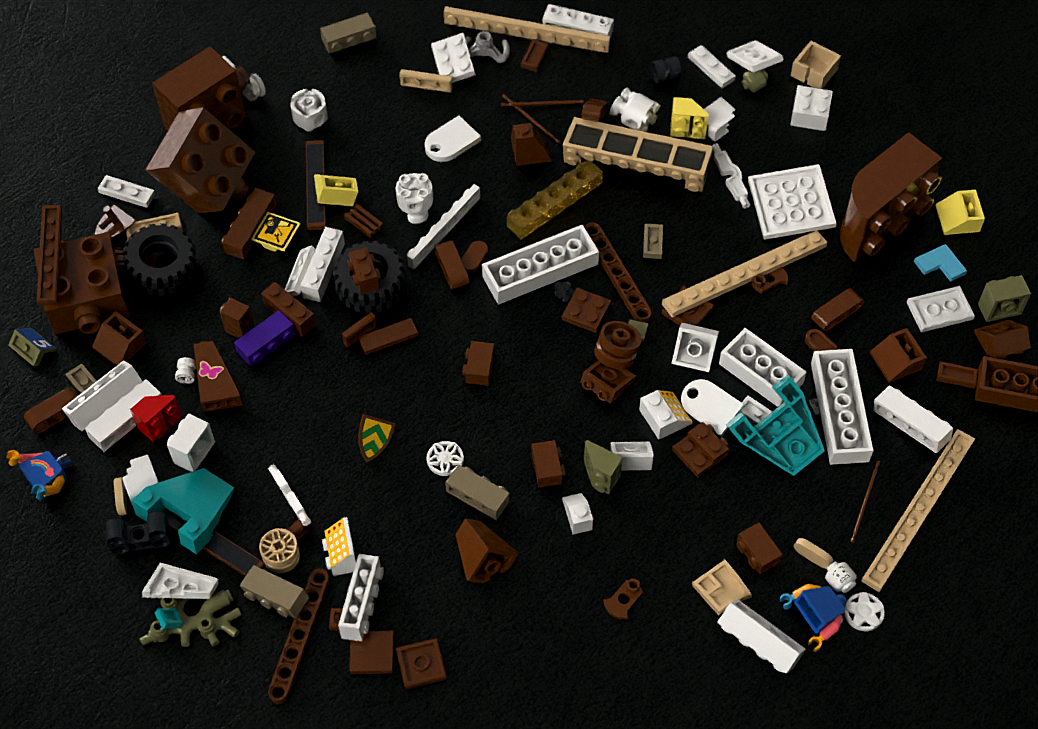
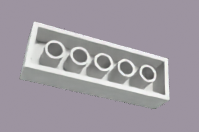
(540, 264)
(841, 406)

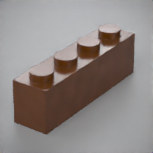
(241, 231)

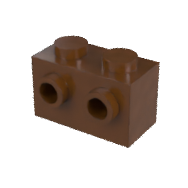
(365, 274)

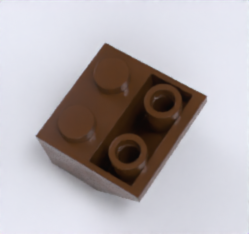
(118, 339)
(898, 355)

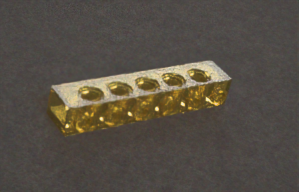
(554, 199)

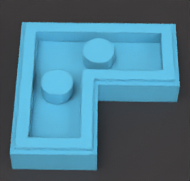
(941, 258)

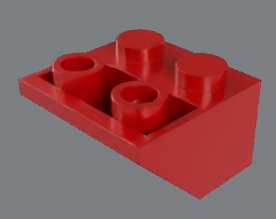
(156, 415)

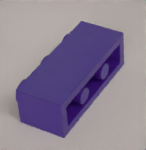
(264, 338)

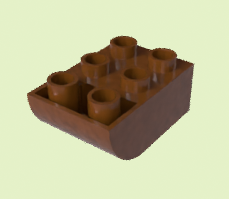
(889, 194)

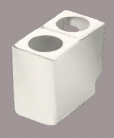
(718, 115)
(139, 476)

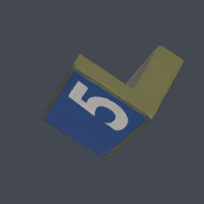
(30, 345)

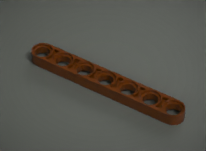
(618, 280)
(299, 645)

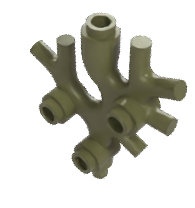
(199, 621)

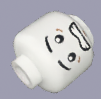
(840, 577)

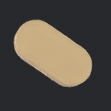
(120, 496)
(813, 553)

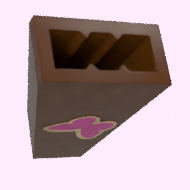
(214, 381)

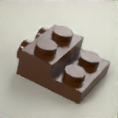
(606, 381)
(701, 449)

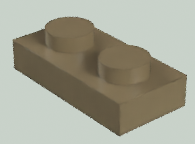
(653, 241)
(80, 378)

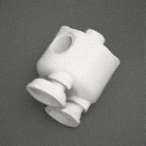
(635, 109)
(414, 196)

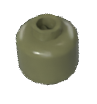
(755, 80)

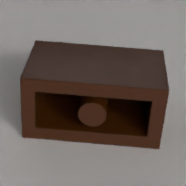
(236, 318)
(479, 363)
(547, 463)
(759, 548)

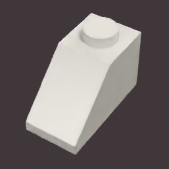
(578, 513)

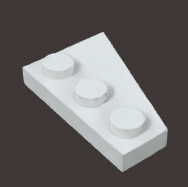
(179, 583)

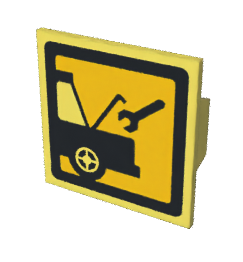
(275, 232)

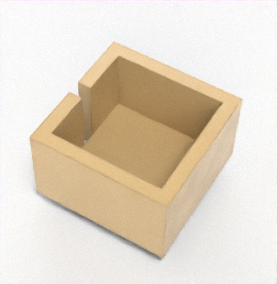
(815, 65)

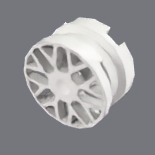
(254, 88)

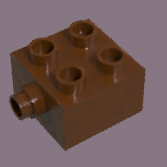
(201, 83)
(201, 161)
(88, 285)

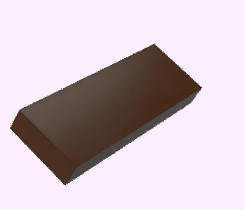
(388, 336)

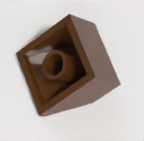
(1003, 338)

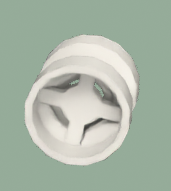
(185, 371)

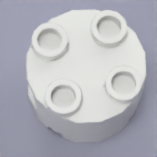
(308, 109)

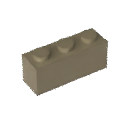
(348, 33)
(477, 491)
(274, 592)

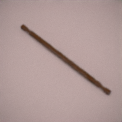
(542, 103)
(532, 120)
(865, 502)

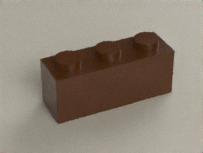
(277, 298)

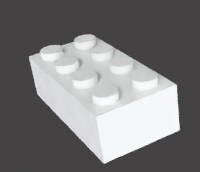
(759, 365)

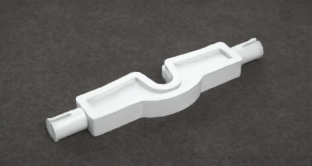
(734, 182)
(289, 495)

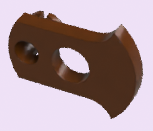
(760, 285)
(620, 610)

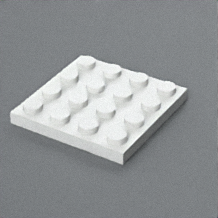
(791, 202)

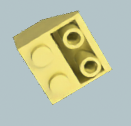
(688, 119)
(336, 190)
(960, 213)

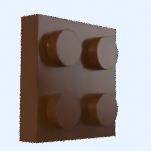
(586, 310)

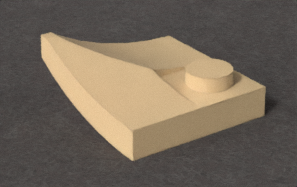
(721, 587)

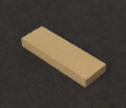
(426, 80)
(171, 219)

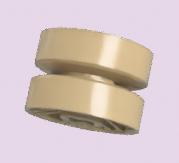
(279, 550)

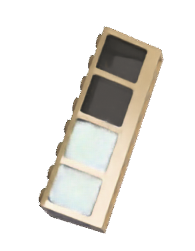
(638, 151)

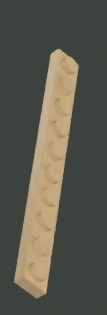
(527, 29)
(743, 273)
(917, 510)

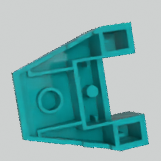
(786, 434)
(195, 497)

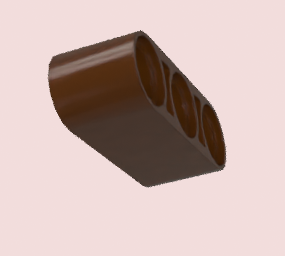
(594, 110)
(451, 265)
(837, 309)
(49, 411)

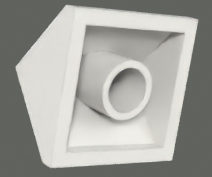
(635, 455)

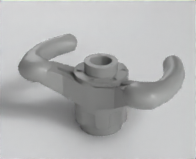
(485, 47)

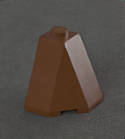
(529, 145)
(483, 551)

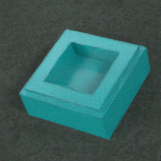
(169, 618)

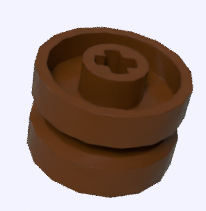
(617, 345)

